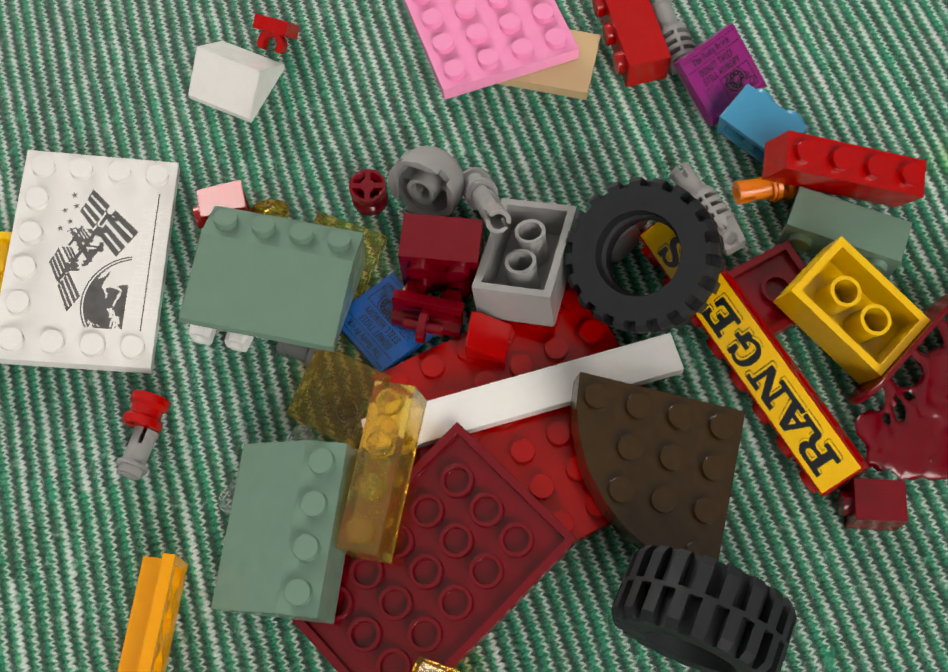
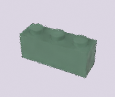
(820, 219)

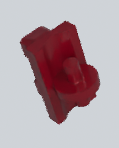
(427, 313)

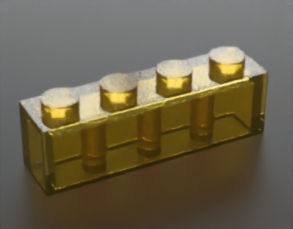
(382, 472)

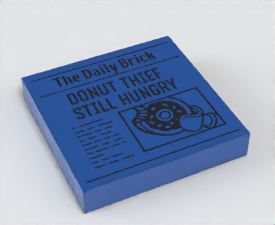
(371, 331)

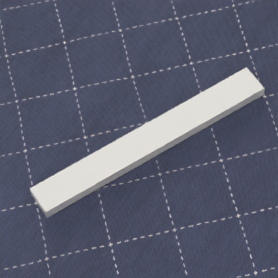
(546, 388)

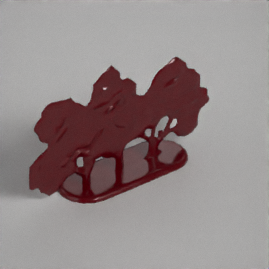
(920, 441)

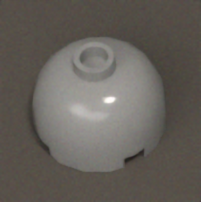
(427, 181)

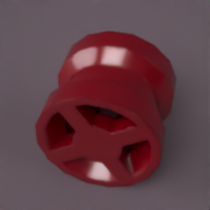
(362, 186)

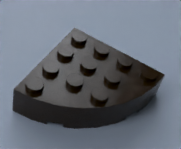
(656, 462)

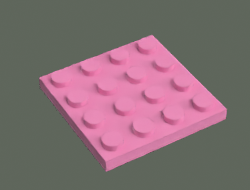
(489, 40)

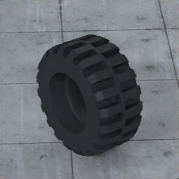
(608, 220)
(703, 612)

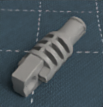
(674, 32)
(709, 198)

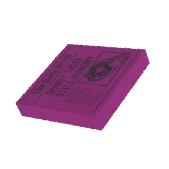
(718, 72)

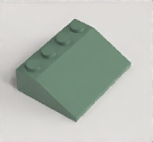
(273, 278)
(285, 531)

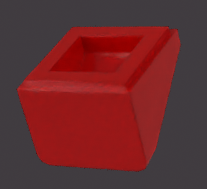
(487, 338)

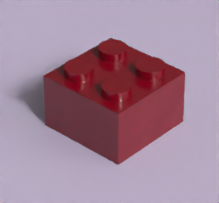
(440, 252)

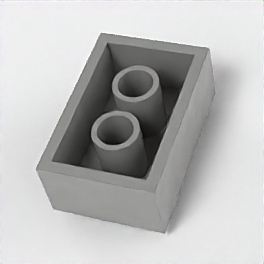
(524, 266)

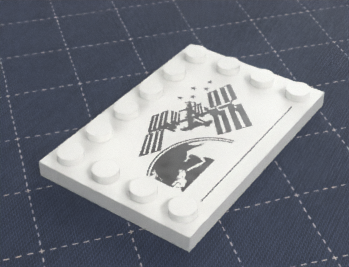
(87, 262)

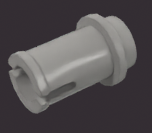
(137, 453)

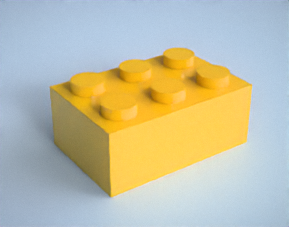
(852, 311)

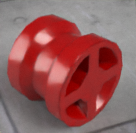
(146, 410)

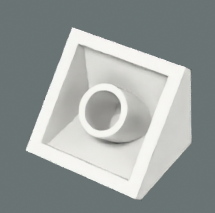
(232, 79)

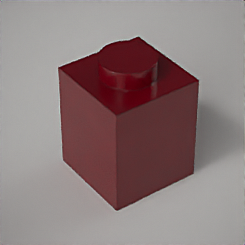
(873, 504)

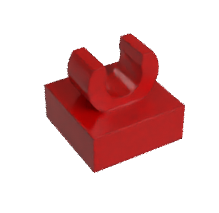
(274, 29)

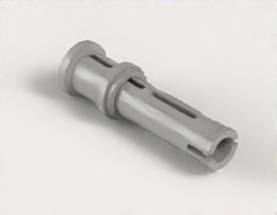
(482, 195)

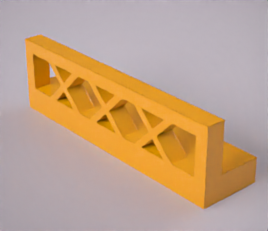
(153, 614)

